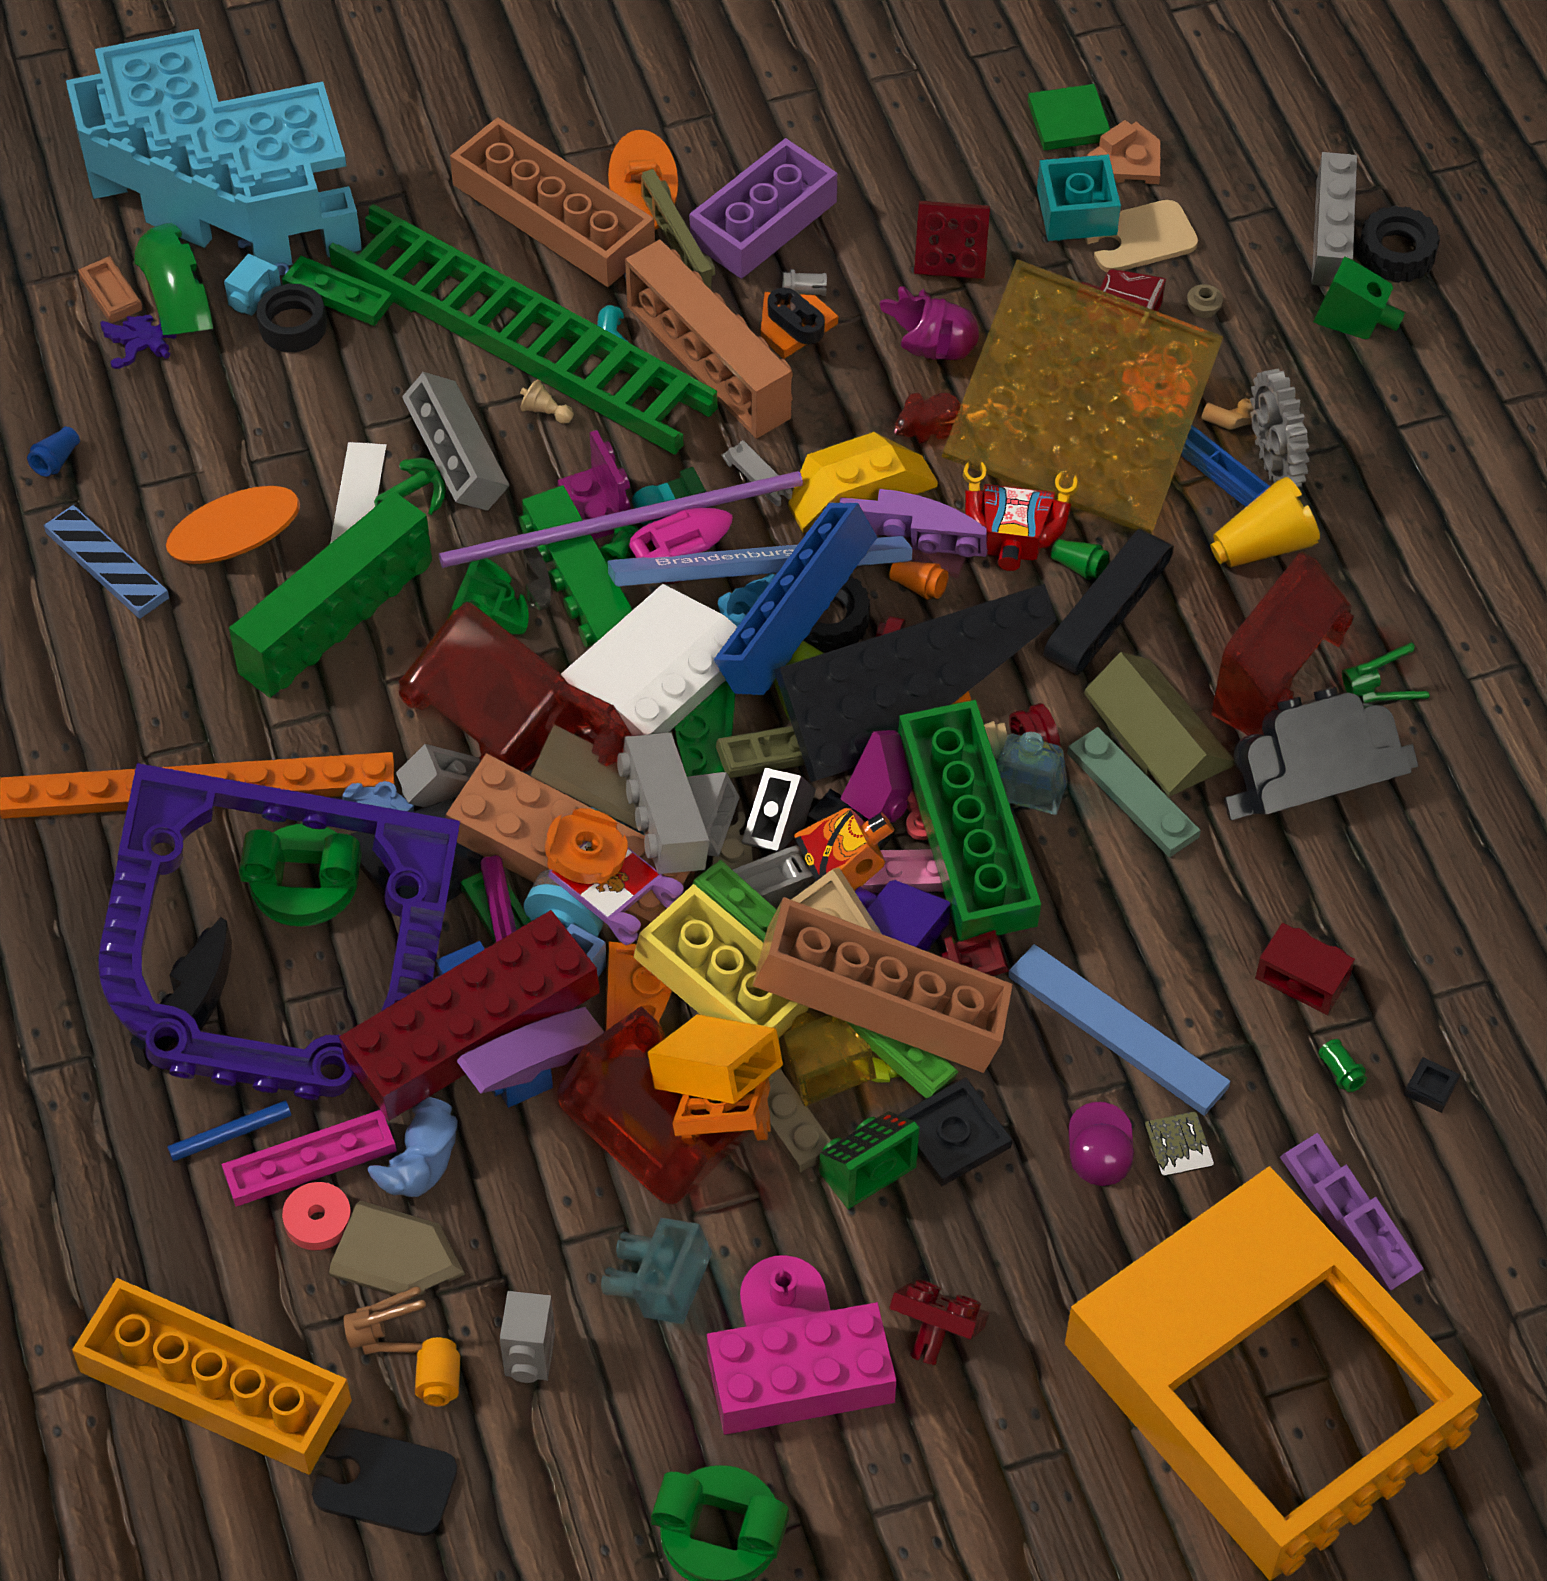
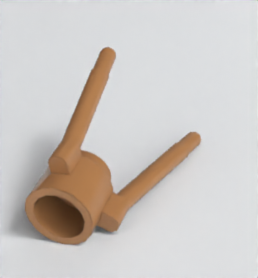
(367, 1324)

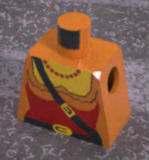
(846, 844)

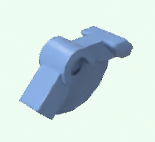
(381, 795)

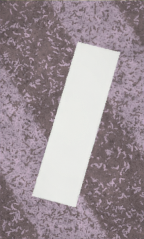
(358, 484)

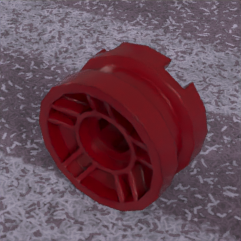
(1036, 720)

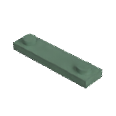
(1133, 792)

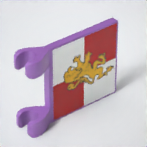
(621, 892)

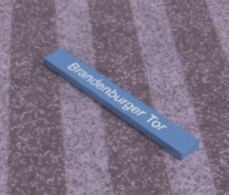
(735, 563)

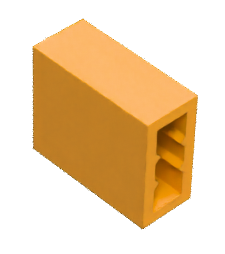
(715, 1058)

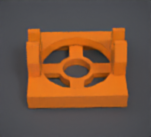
(756, 1118)

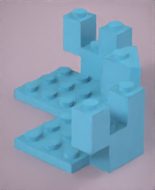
(203, 162)

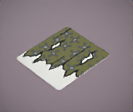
(1179, 1143)

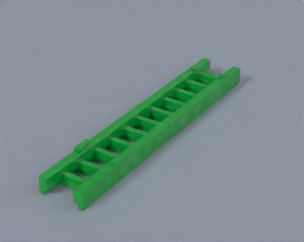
(532, 307)

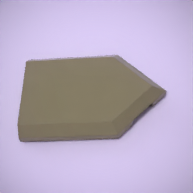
(393, 1251)

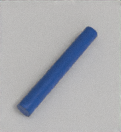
(229, 1131)

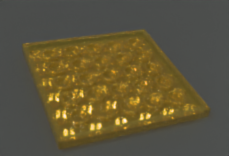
(1084, 392)

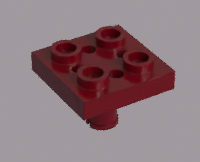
(952, 225)
(937, 1315)

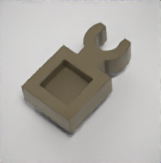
(733, 851)

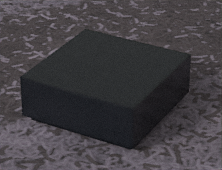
(1432, 1084)

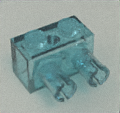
(669, 1269)

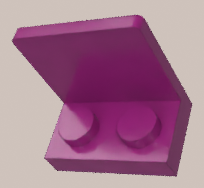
(601, 488)

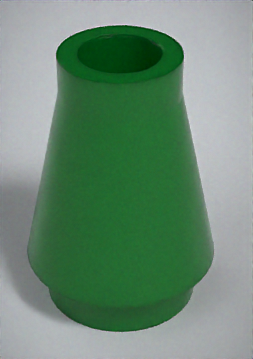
(1083, 558)

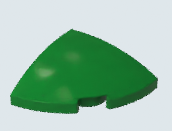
(490, 591)

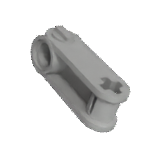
(778, 875)

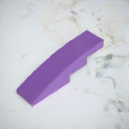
(530, 1049)
(1351, 1214)

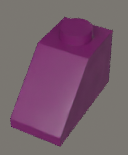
(880, 778)

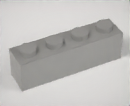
(1333, 215)
(455, 441)
(663, 803)

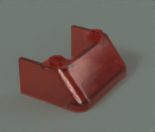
(1277, 642)

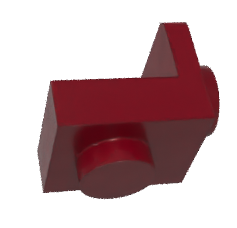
(979, 953)

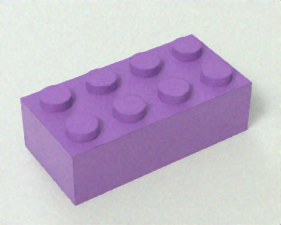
(763, 208)

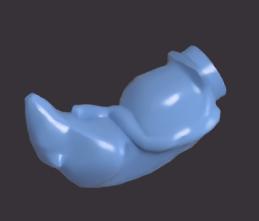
(427, 1151)

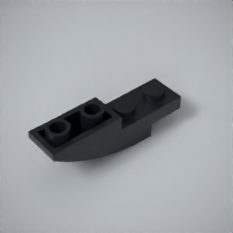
(195, 983)

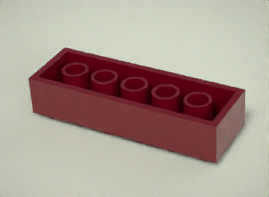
(513, 983)

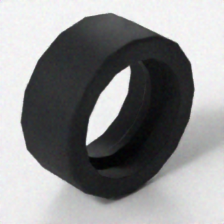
(291, 297)

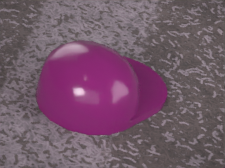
(1101, 1143)

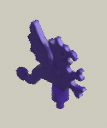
(137, 335)

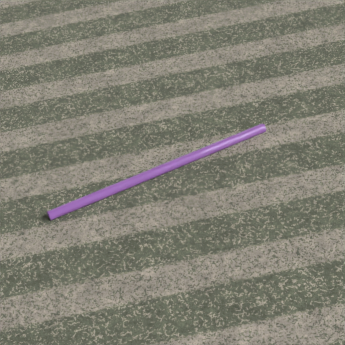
(619, 519)

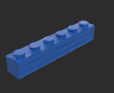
(1222, 468)

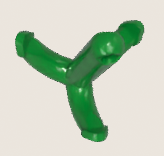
(423, 472)

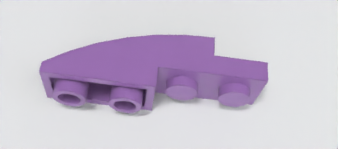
(928, 523)

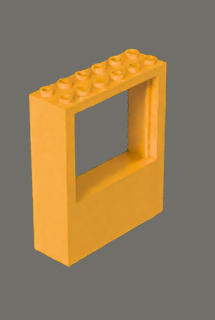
(1207, 1294)

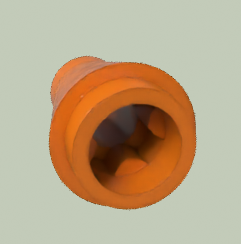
(920, 577)

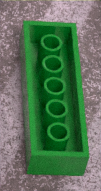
(331, 594)
(969, 821)

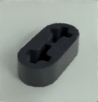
(800, 312)

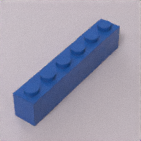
(795, 598)

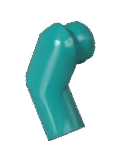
(609, 319)

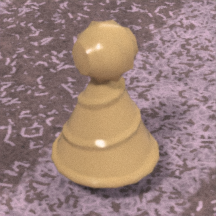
(539, 400)

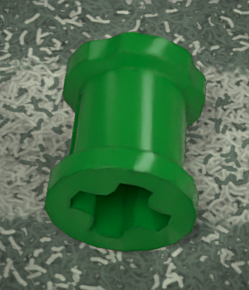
(619, 544)

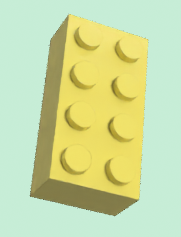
(711, 963)

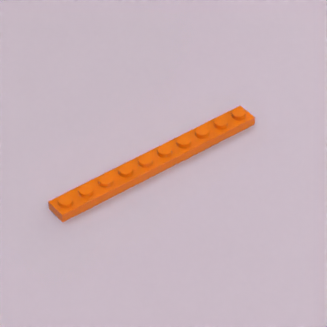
(112, 788)

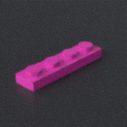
(308, 1157)

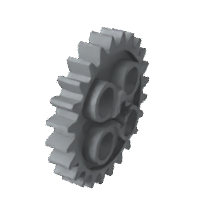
(1279, 427)

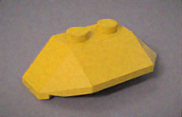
(857, 472)

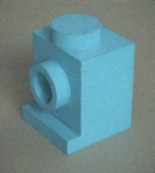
(249, 283)

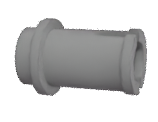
(805, 282)

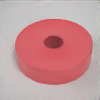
(311, 1199)

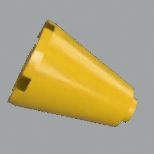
(1267, 527)

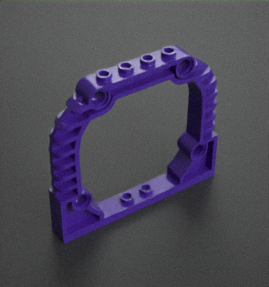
(173, 804)

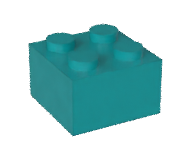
(1078, 197)

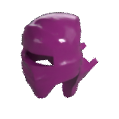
(934, 325)

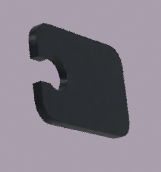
(397, 1484)

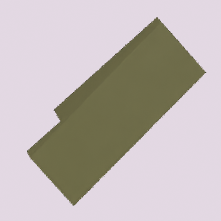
(1156, 724)

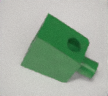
(1358, 302)

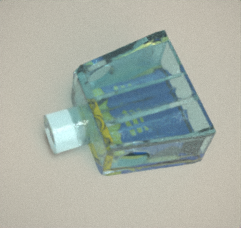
(1032, 772)

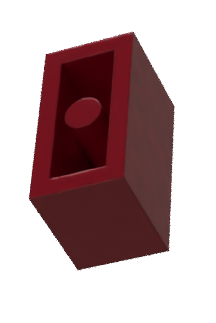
(1305, 968)

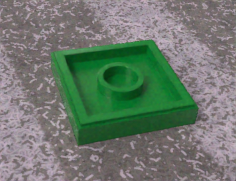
(1068, 116)

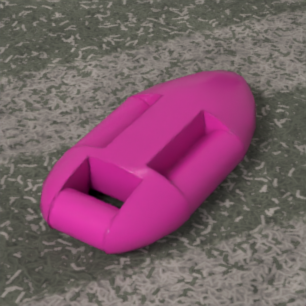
(682, 533)

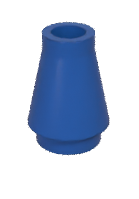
(52, 452)

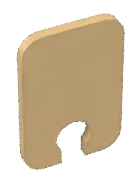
(1148, 236)

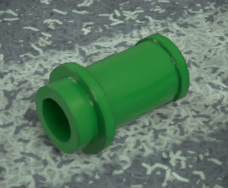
(1348, 1073)

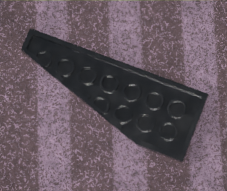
(929, 665)

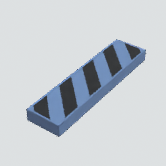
(106, 561)

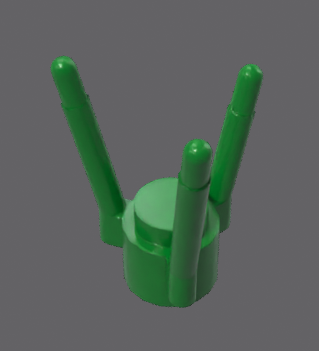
(1365, 678)

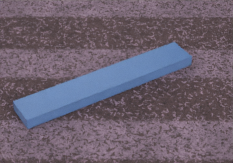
(1119, 1029)

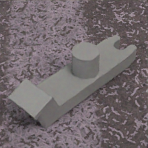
(754, 468)

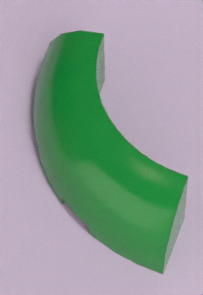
(169, 271)

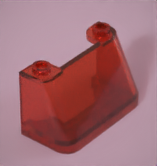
(485, 686)
(617, 1104)

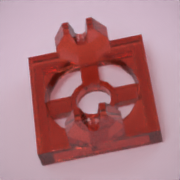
(576, 713)

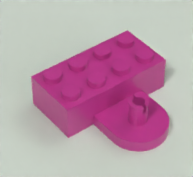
(796, 1353)

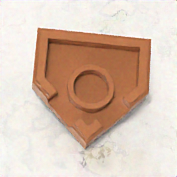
(1132, 152)

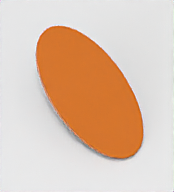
(635, 154)
(233, 524)

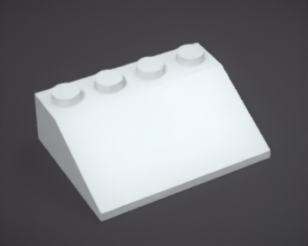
(656, 661)

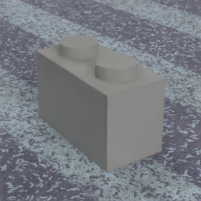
(527, 1336)

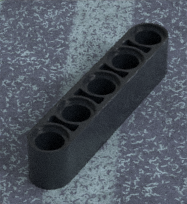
(1108, 601)

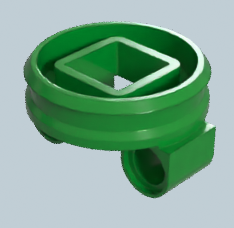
(264, 863)
(728, 1488)

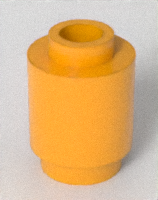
(437, 1372)

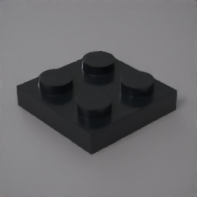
(956, 1131)

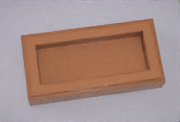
(110, 289)

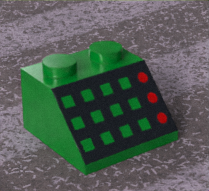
(870, 1157)

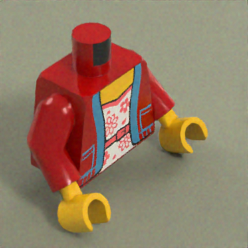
(1017, 518)

